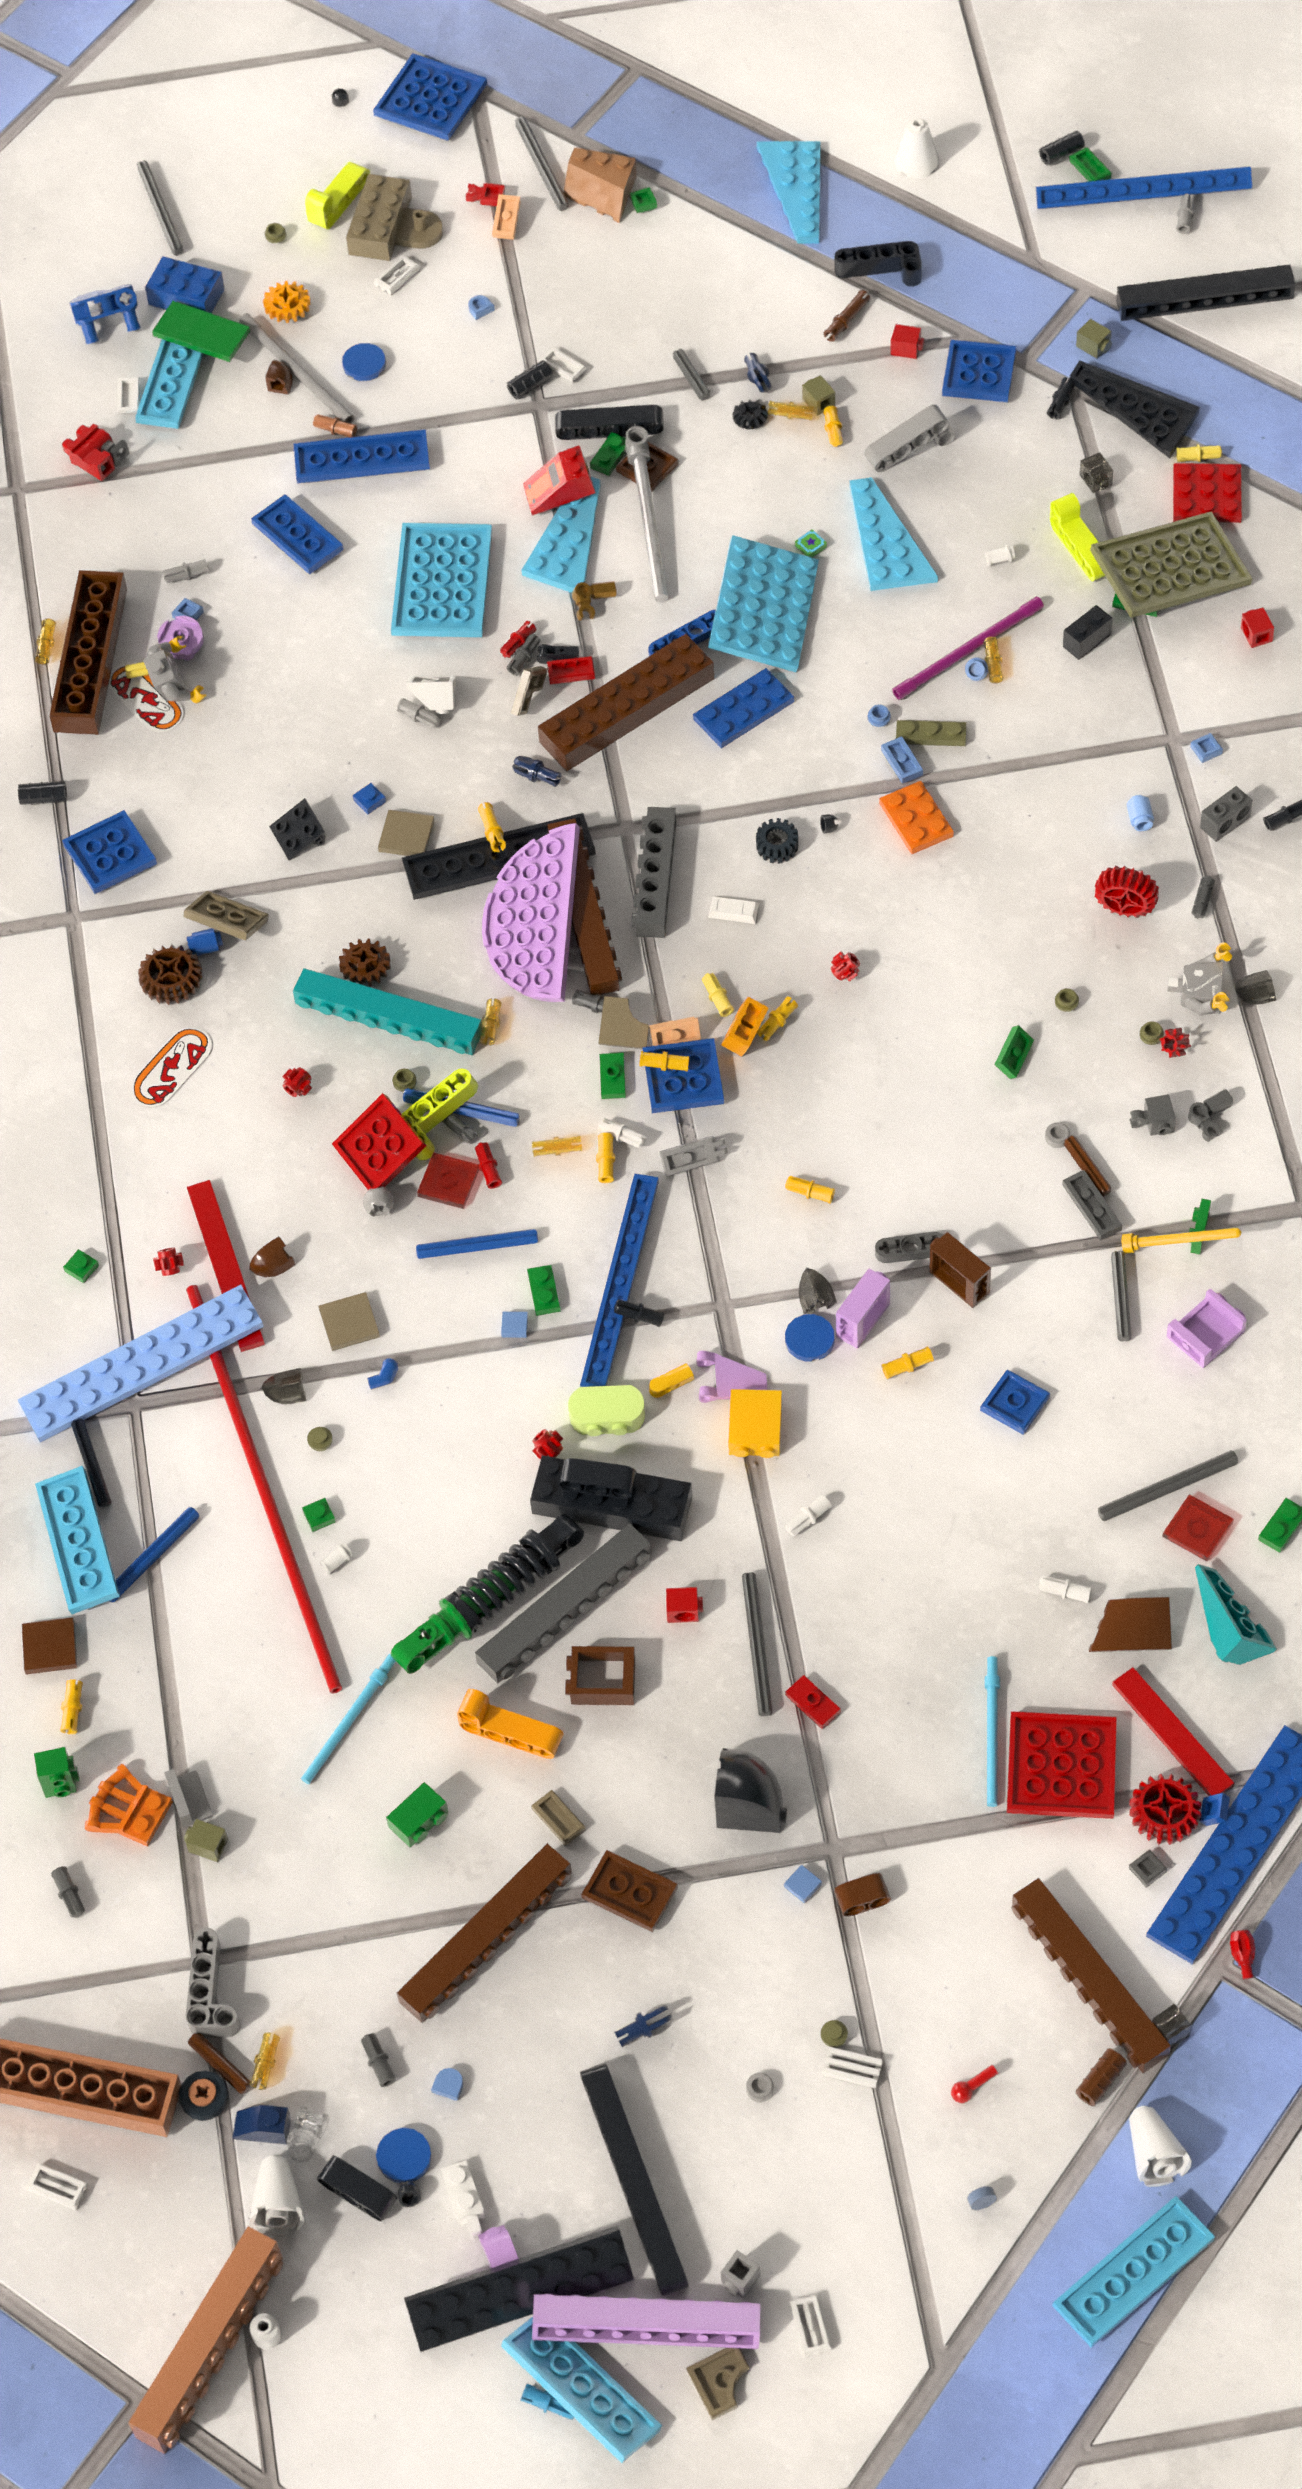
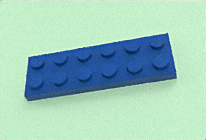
(361, 456)

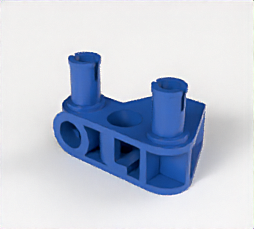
(108, 304)

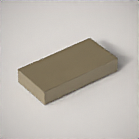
(558, 1817)

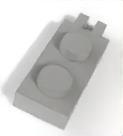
(692, 1155)

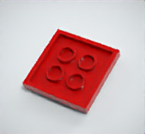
(1207, 489)
(379, 1144)

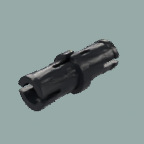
(1060, 398)

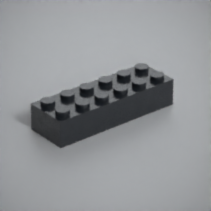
(655, 1509)

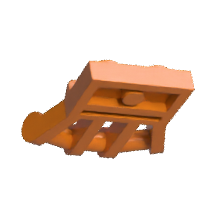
(141, 1818)

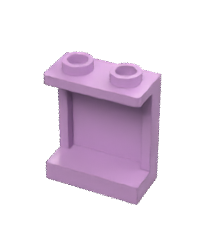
(1207, 1328)

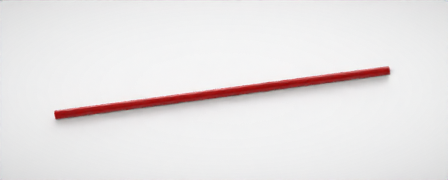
(271, 1511)

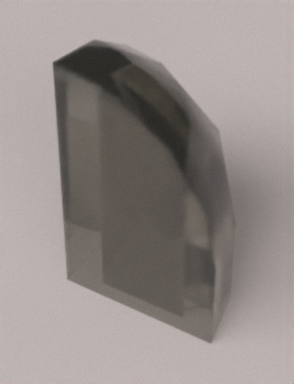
(1256, 988)
(815, 1292)
(285, 1387)

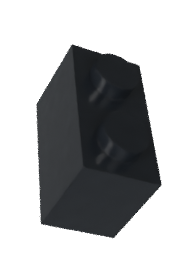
(1087, 632)

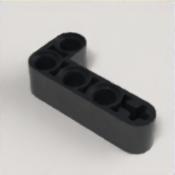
(881, 259)

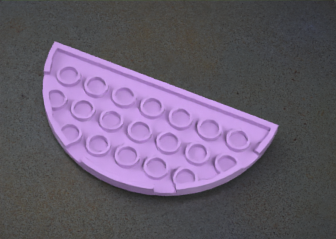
(531, 915)

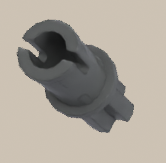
(523, 654)
(68, 1891)
(378, 2060)

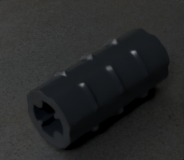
(1062, 147)
(529, 379)
(42, 792)

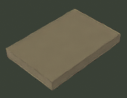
(226, 915)

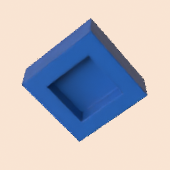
(369, 798)
(1214, 1809)

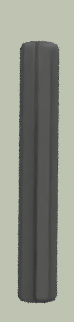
(1121, 1296)

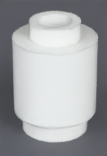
(268, 2338)

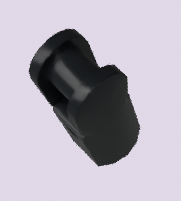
(553, 653)

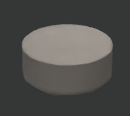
(1056, 1134)
(759, 2087)

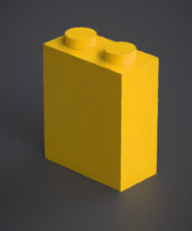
(755, 1423)

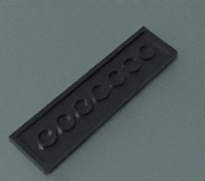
(474, 860)
(509, 2289)

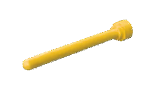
(1133, 1242)

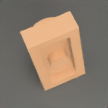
(506, 217)
(675, 1031)

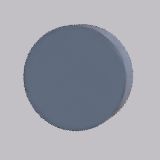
(981, 2198)

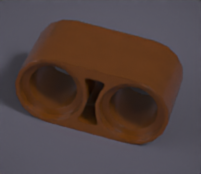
(862, 1894)

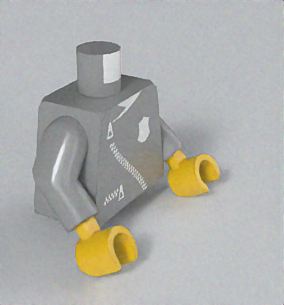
(166, 675)
(1203, 983)

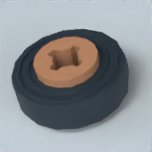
(207, 2104)

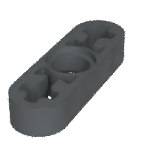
(892, 1242)

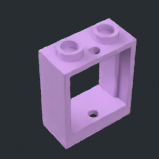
(863, 1308)

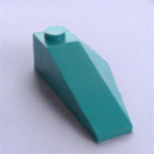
(1228, 1621)

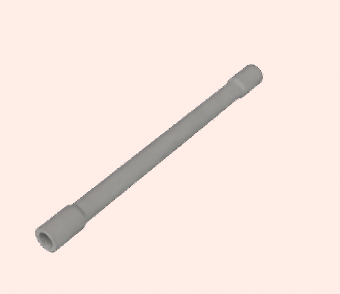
(336, 408)

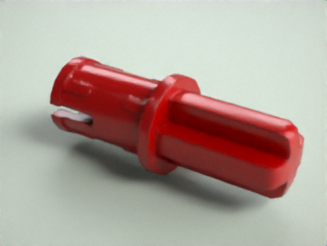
(517, 639)
(488, 1165)

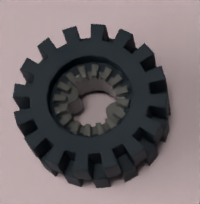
(777, 830)

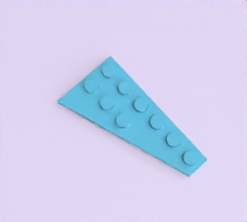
(796, 180)
(565, 545)
(887, 547)

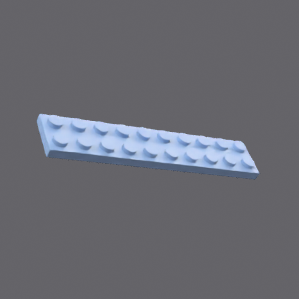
(140, 1363)

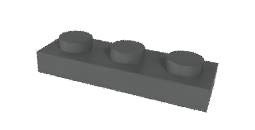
(1092, 1205)

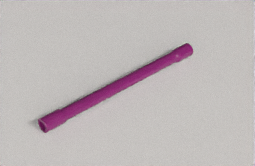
(911, 684)

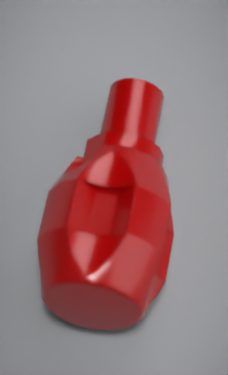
(1243, 1951)

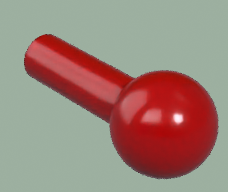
(963, 2091)

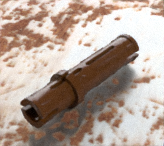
(842, 320)

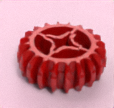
(1126, 891)
(1185, 1804)

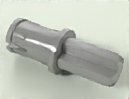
(1185, 214)
(185, 571)
(418, 713)

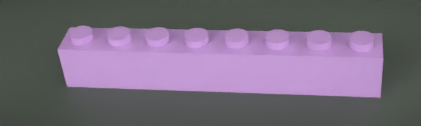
(646, 2321)

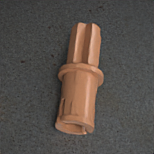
(335, 426)

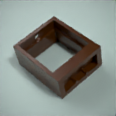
(959, 1269)
(601, 1696)

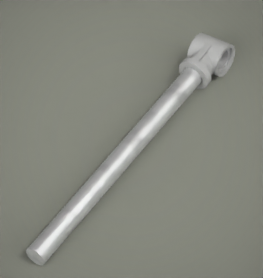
(638, 456)

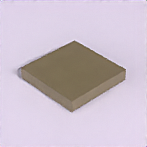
(405, 833)
(349, 1321)

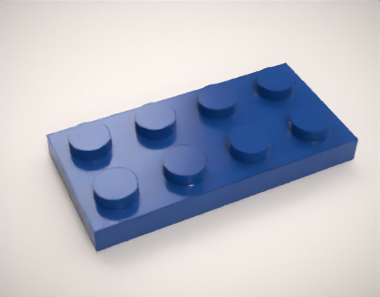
(297, 534)
(743, 708)

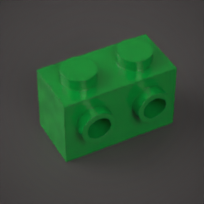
(56, 1772)
(417, 1815)

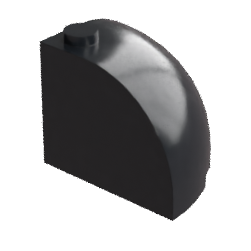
(747, 1794)

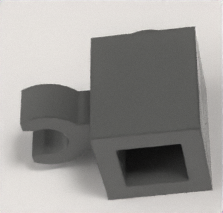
(1157, 1115)

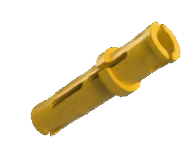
(493, 831)

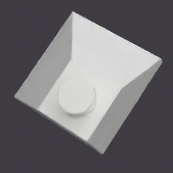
(434, 691)

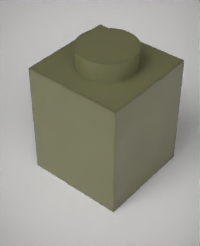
(1093, 338)
(818, 393)
(206, 1840)

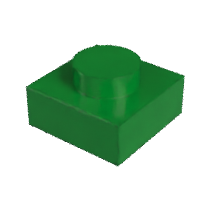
(643, 200)
(81, 1266)
(318, 1514)

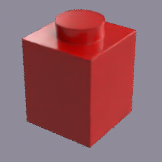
(906, 341)

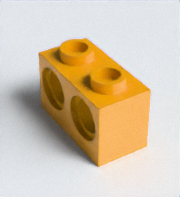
(744, 1026)

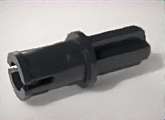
(1283, 816)
(639, 1312)

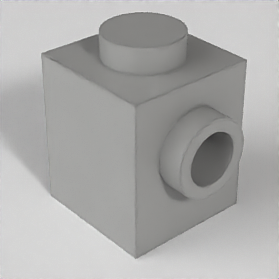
(740, 2274)

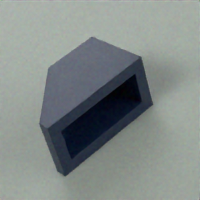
(263, 2124)

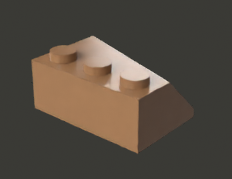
(600, 181)

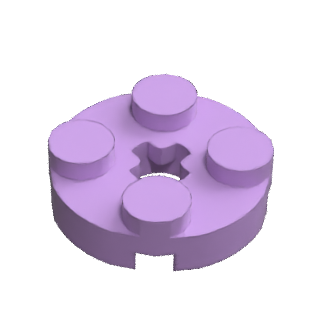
(192, 633)

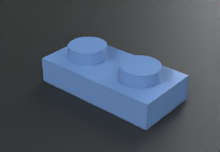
(902, 760)

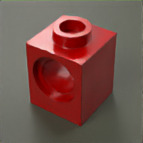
(1257, 627)
(683, 1605)

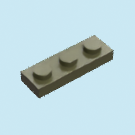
(932, 732)

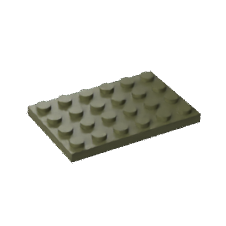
(1171, 564)

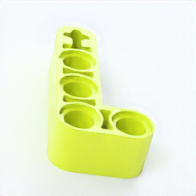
(327, 206)
(1074, 534)
(440, 1109)

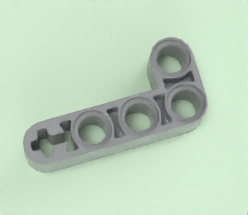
(909, 437)
(208, 1982)

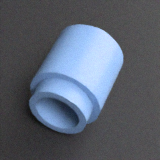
(1140, 813)

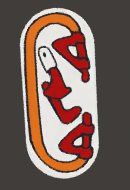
(145, 701)
(170, 1067)

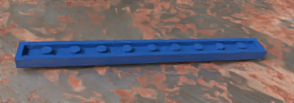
(1143, 187)
(619, 1280)

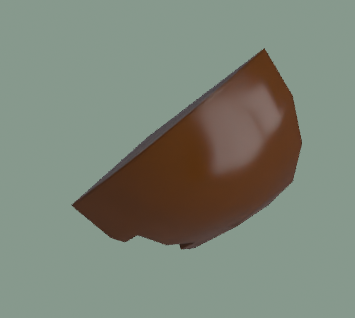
(279, 378)
(271, 1259)

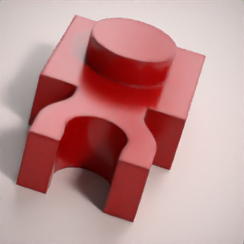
(487, 194)

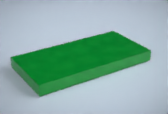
(201, 331)

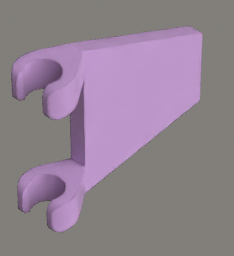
(728, 1376)

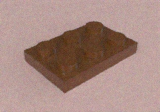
(629, 1891)

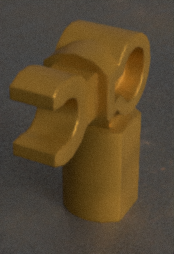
(583, 592)

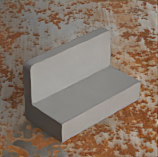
(188, 1797)

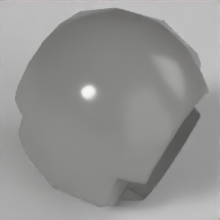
(378, 1201)

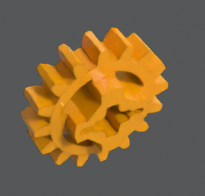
(286, 301)

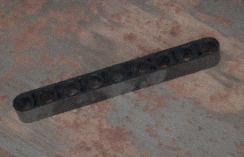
(634, 2179)

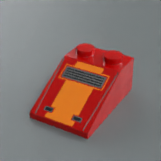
(559, 481)

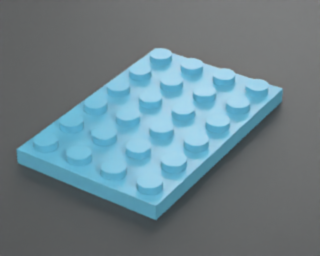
(441, 580)
(763, 603)

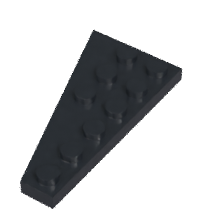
(1148, 412)

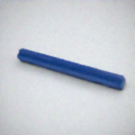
(471, 1109)
(477, 1243)
(155, 1550)

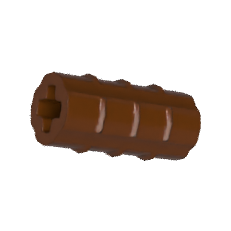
(1101, 2077)

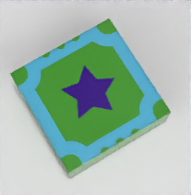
(811, 543)

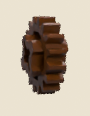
(364, 962)

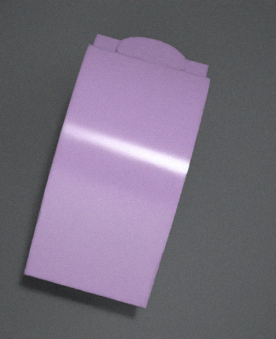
(497, 2246)

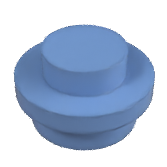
(976, 669)
(879, 716)

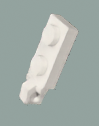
(464, 2196)

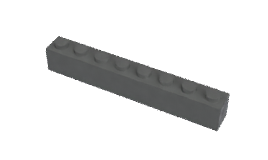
(563, 1604)

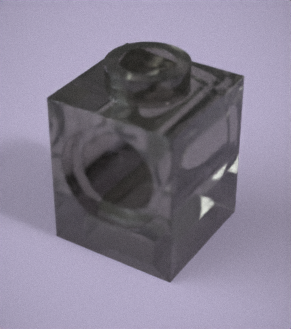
(1096, 472)
(1172, 2025)

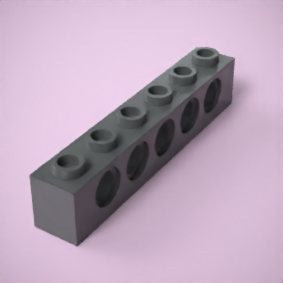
(653, 923)

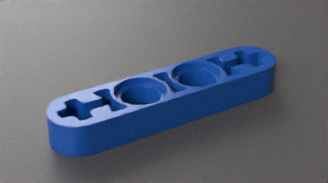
(701, 622)

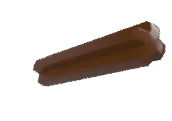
(1086, 1163)
(219, 2063)

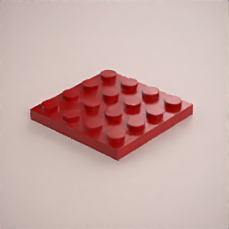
(1061, 1765)

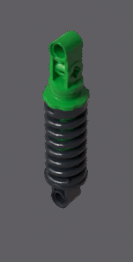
(463, 1609)

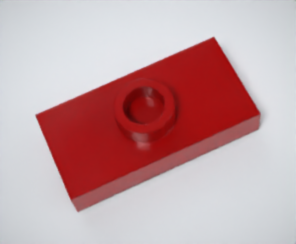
(571, 670)
(812, 1702)

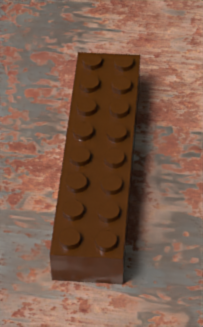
(88, 652)
(626, 702)

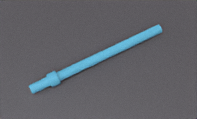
(377, 1679)
(992, 1684)

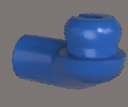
(386, 1375)

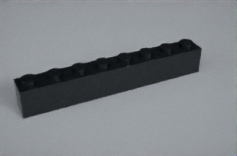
(1205, 292)

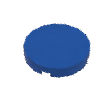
(363, 361)
(809, 1337)
(403, 2155)

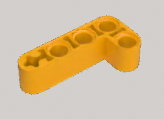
(507, 1727)

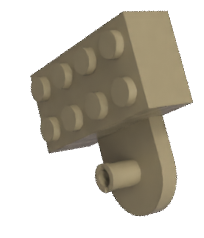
(386, 220)

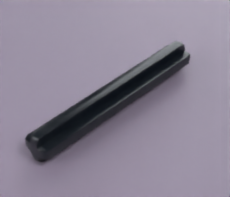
(91, 1463)

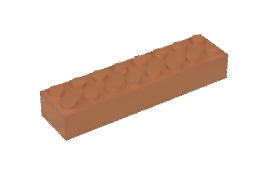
(87, 2088)
(206, 2340)

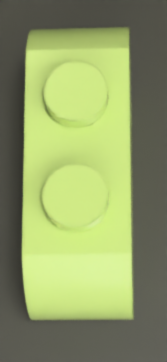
(606, 1410)

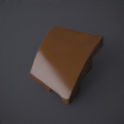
(1134, 1625)

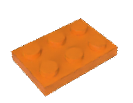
(916, 817)

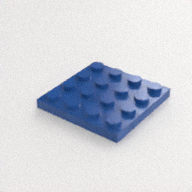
(430, 96)

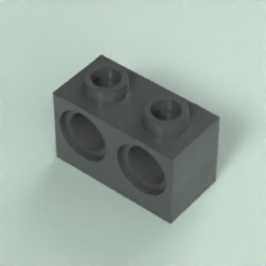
(1226, 813)

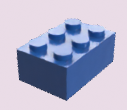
(185, 284)

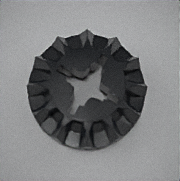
(747, 421)

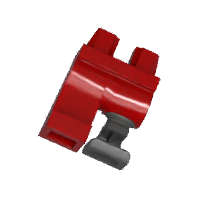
(95, 449)

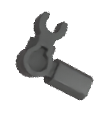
(1200, 1112)

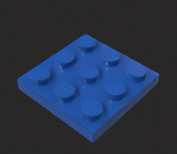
(979, 371)
(109, 852)
(682, 1089)

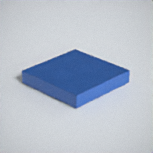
(1015, 1401)

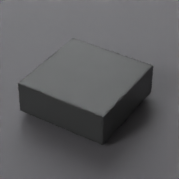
(1147, 1868)

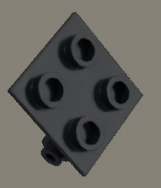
(298, 829)

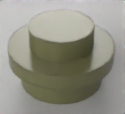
(275, 233)
(1066, 1000)
(1151, 1033)
(404, 1079)
(319, 1439)
(834, 2033)

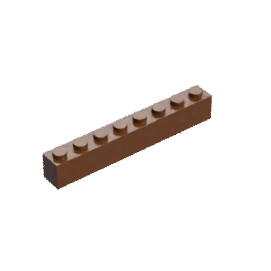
(588, 926)
(484, 1934)
(1090, 1975)

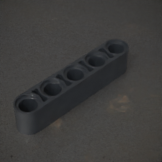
(600, 422)

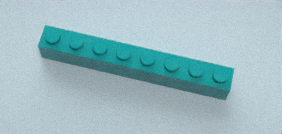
(387, 1012)

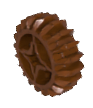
(170, 982)

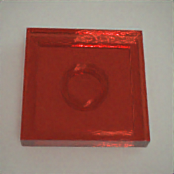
(448, 1180)
(1198, 1527)

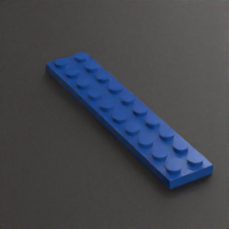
(1232, 1851)

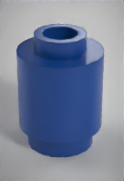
(204, 941)

